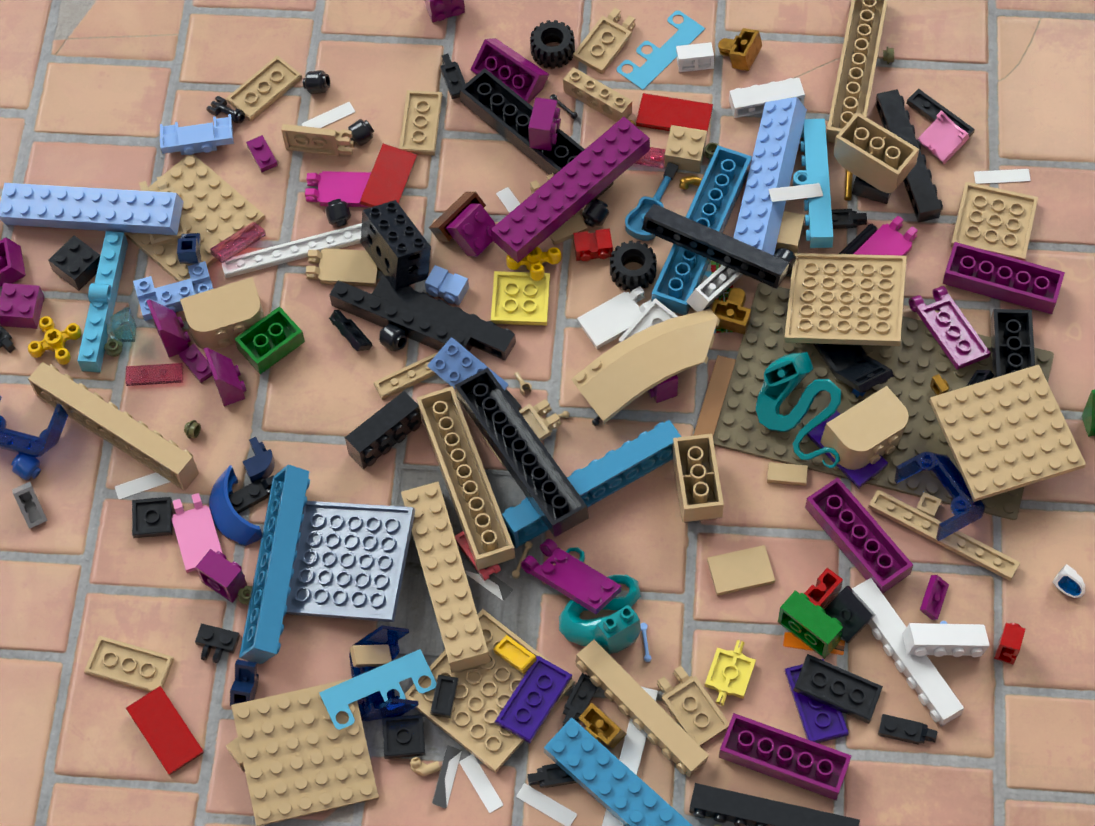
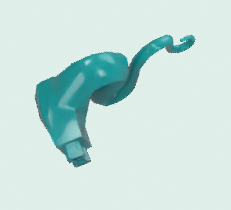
(779, 381)
(611, 631)

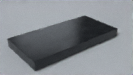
(838, 688)

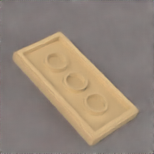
(264, 88)
(421, 122)
(128, 664)

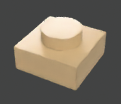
(929, 504)

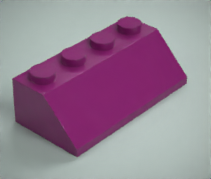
(510, 68)

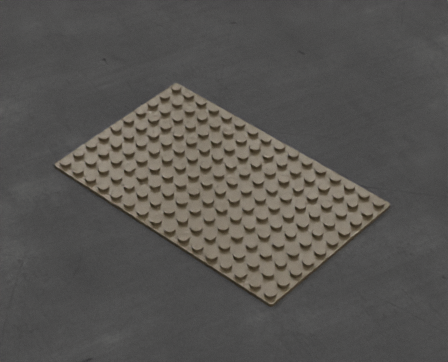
(913, 369)

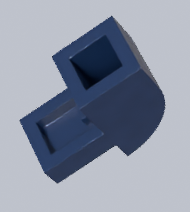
(189, 248)
(261, 464)
(245, 682)

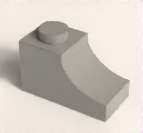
(29, 505)

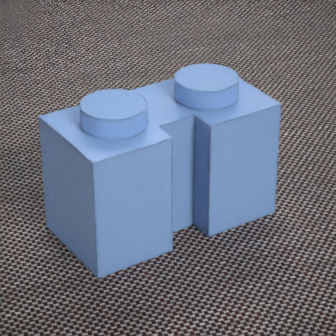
(446, 285)

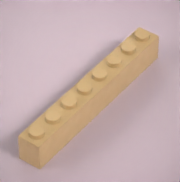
(641, 708)

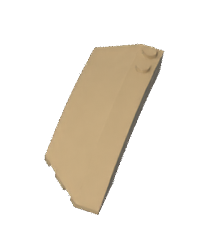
(646, 361)

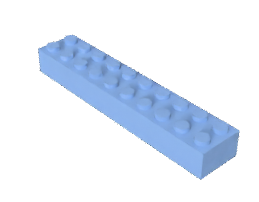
(770, 168)
(91, 208)

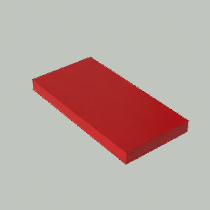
(662, 112)
(388, 176)
(164, 730)

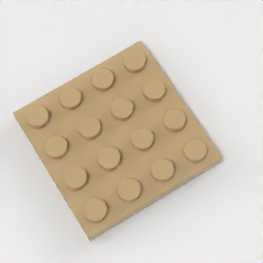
(995, 220)

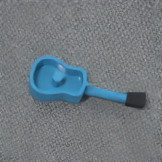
(635, 218)

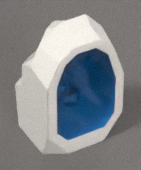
(1069, 582)

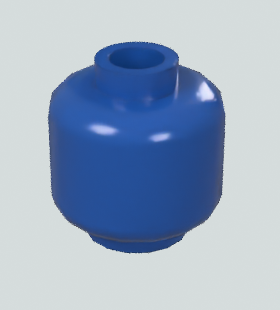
(26, 466)

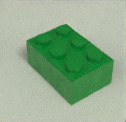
(269, 340)
(810, 624)

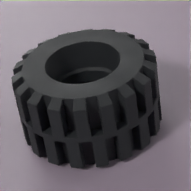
(554, 55)
(633, 253)

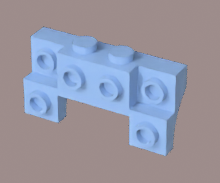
(196, 137)
(172, 293)

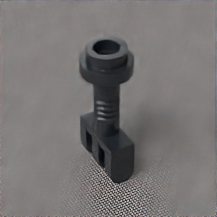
(220, 106)

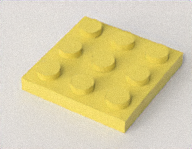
(520, 299)

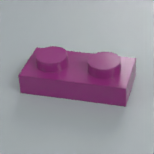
(262, 153)
(196, 363)
(934, 597)

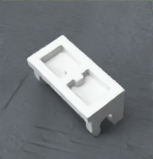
(695, 57)

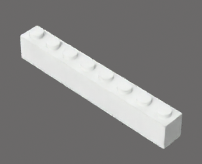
(918, 670)

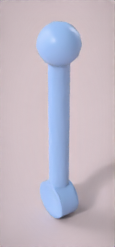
(647, 658)

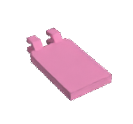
(194, 532)

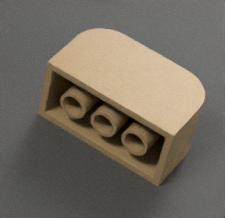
(874, 153)
(222, 313)
(867, 430)
(697, 478)

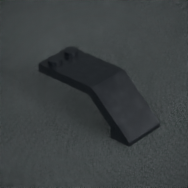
(854, 366)

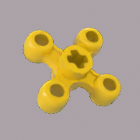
(534, 261)
(54, 340)

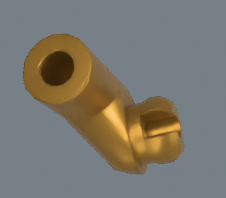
(685, 181)

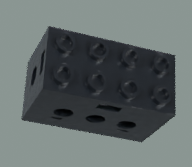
(395, 244)

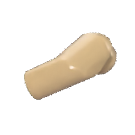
(423, 769)

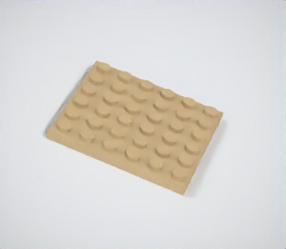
(207, 209)
(846, 299)
(1007, 433)
(479, 698)
(298, 757)

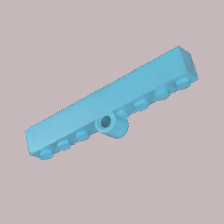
(816, 171)
(102, 301)

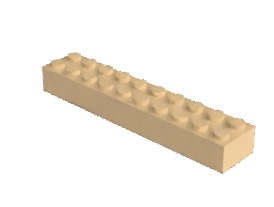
(857, 63)
(114, 426)
(465, 478)
(446, 578)

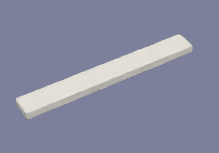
(291, 251)
(631, 755)

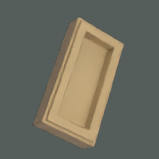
(787, 474)
(370, 655)

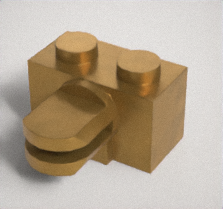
(742, 49)
(732, 313)
(601, 726)

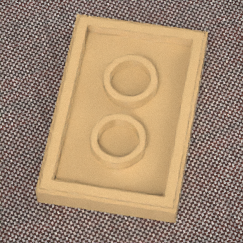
(740, 570)

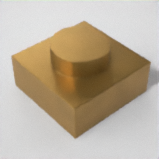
(939, 385)

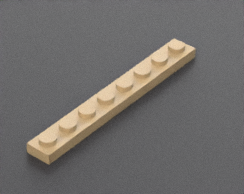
(956, 542)

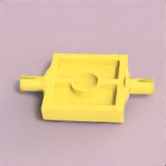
(730, 672)

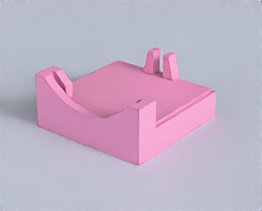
(943, 138)

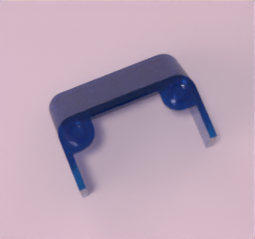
(30, 444)
(962, 505)
(373, 706)

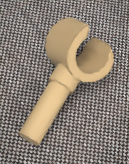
(522, 383)

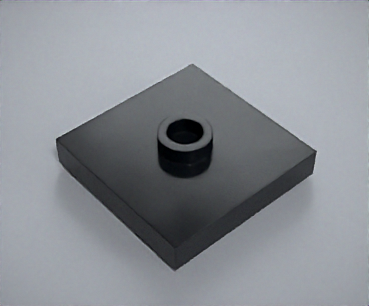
(152, 517)
(851, 613)
(403, 736)

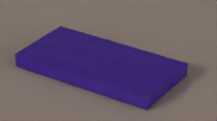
(858, 476)
(533, 699)
(818, 720)

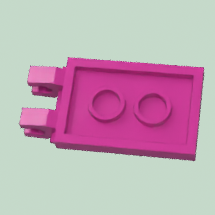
(336, 185)
(889, 241)

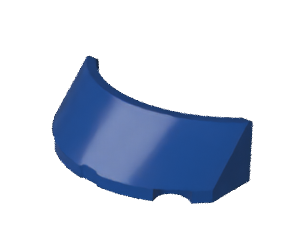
(224, 515)

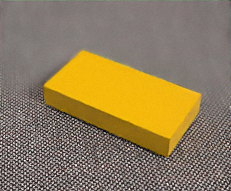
(515, 654)

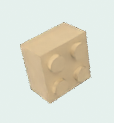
(686, 148)

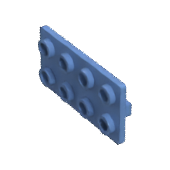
(456, 364)

